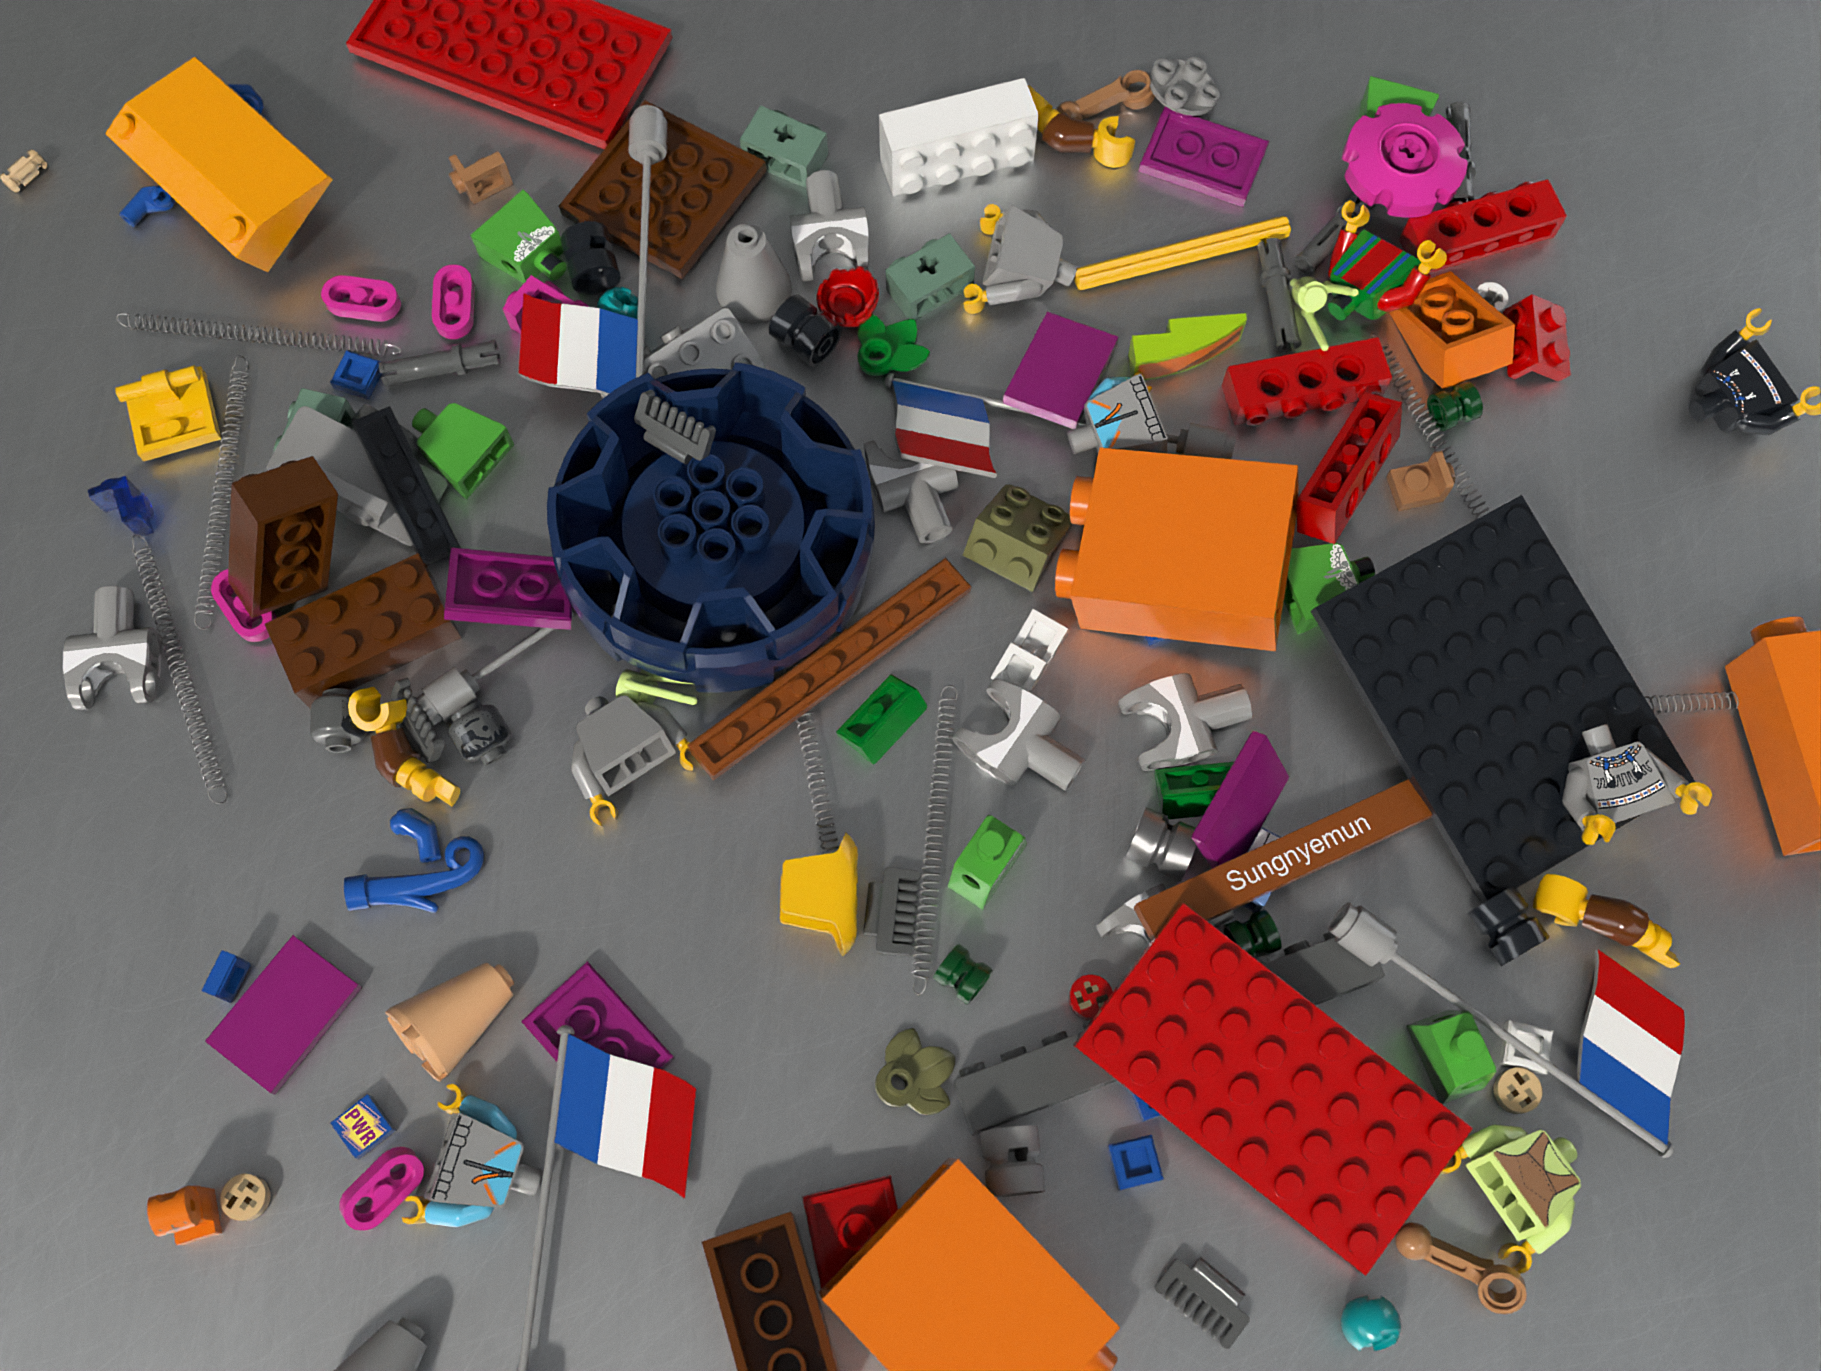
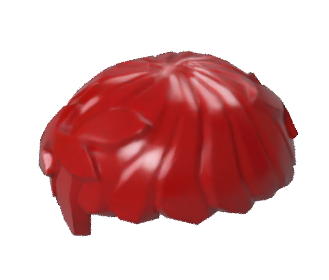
(848, 296)

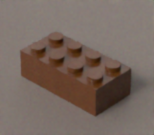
(281, 535)
(362, 630)
(770, 1298)

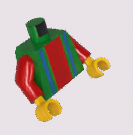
(1379, 270)

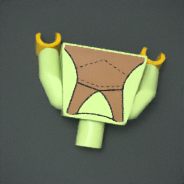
(1526, 1182)

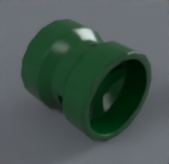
(1458, 405)
(1256, 934)
(955, 967)

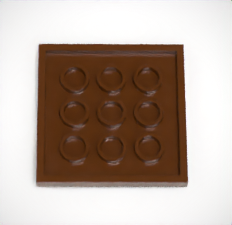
(689, 193)

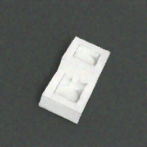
(1031, 651)

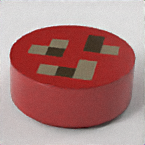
(1089, 995)

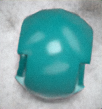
(619, 301)
(1370, 1323)

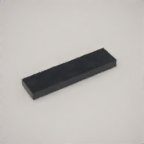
(406, 485)

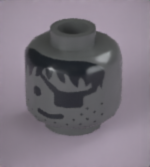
(332, 723)
(479, 733)

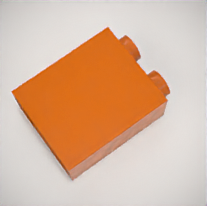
(1182, 547)
(1782, 721)
(966, 1289)

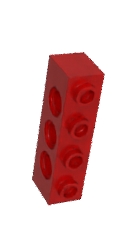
(1488, 224)
(1359, 361)
(1349, 467)

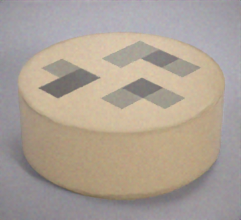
(1517, 1090)
(245, 1197)

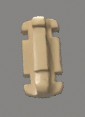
(23, 171)

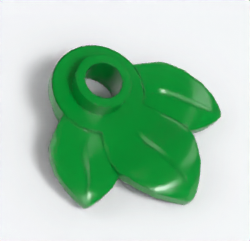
(892, 343)

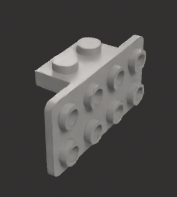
(710, 344)
(348, 469)

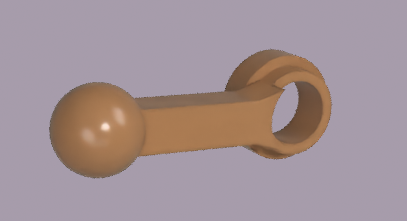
(1111, 95)
(1417, 1243)

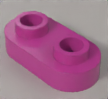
(363, 298)
(453, 305)
(236, 612)
(384, 1188)

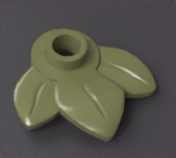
(921, 1071)

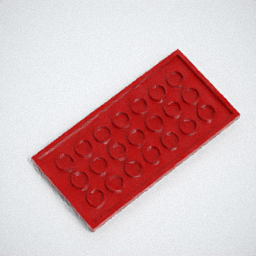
(541, 60)
(1273, 1088)

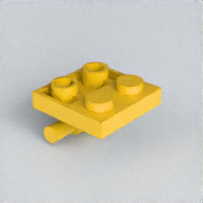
(170, 411)

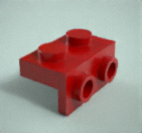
(1539, 339)

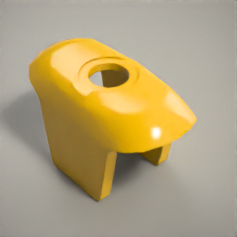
(822, 893)

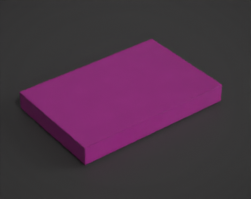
(1203, 156)
(1060, 370)
(505, 590)
(1241, 802)
(283, 1015)
(597, 1018)

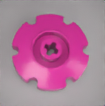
(1404, 160)

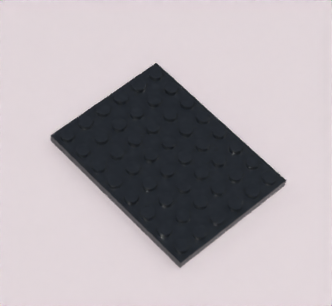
(1483, 686)

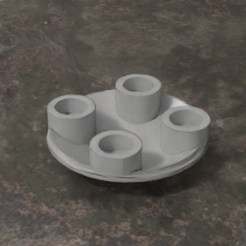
(1184, 86)

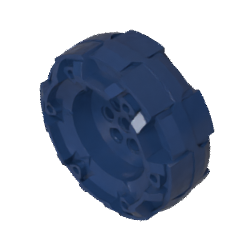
(671, 604)

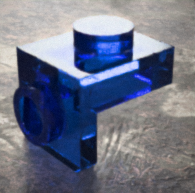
(132, 504)

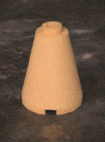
(451, 1016)

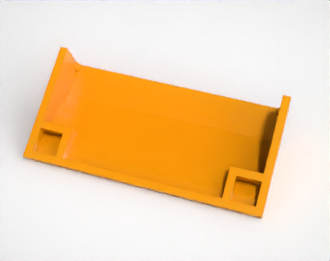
(221, 161)

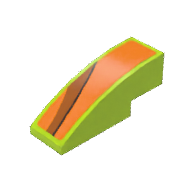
(1184, 344)

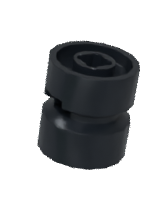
(590, 258)
(801, 327)
(1508, 925)

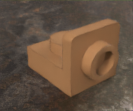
(482, 178)
(1421, 483)

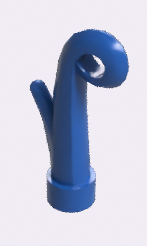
(407, 890)

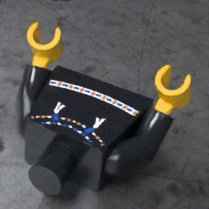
(1745, 387)

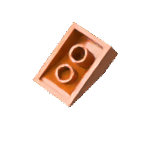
(1455, 332)

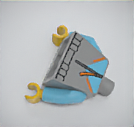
(1120, 418)
(474, 1165)

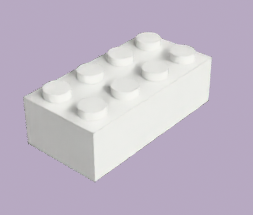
(958, 137)

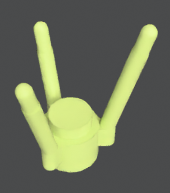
(1312, 296)
(644, 688)

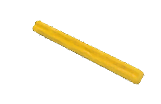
(1181, 252)

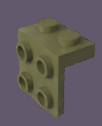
(1017, 535)

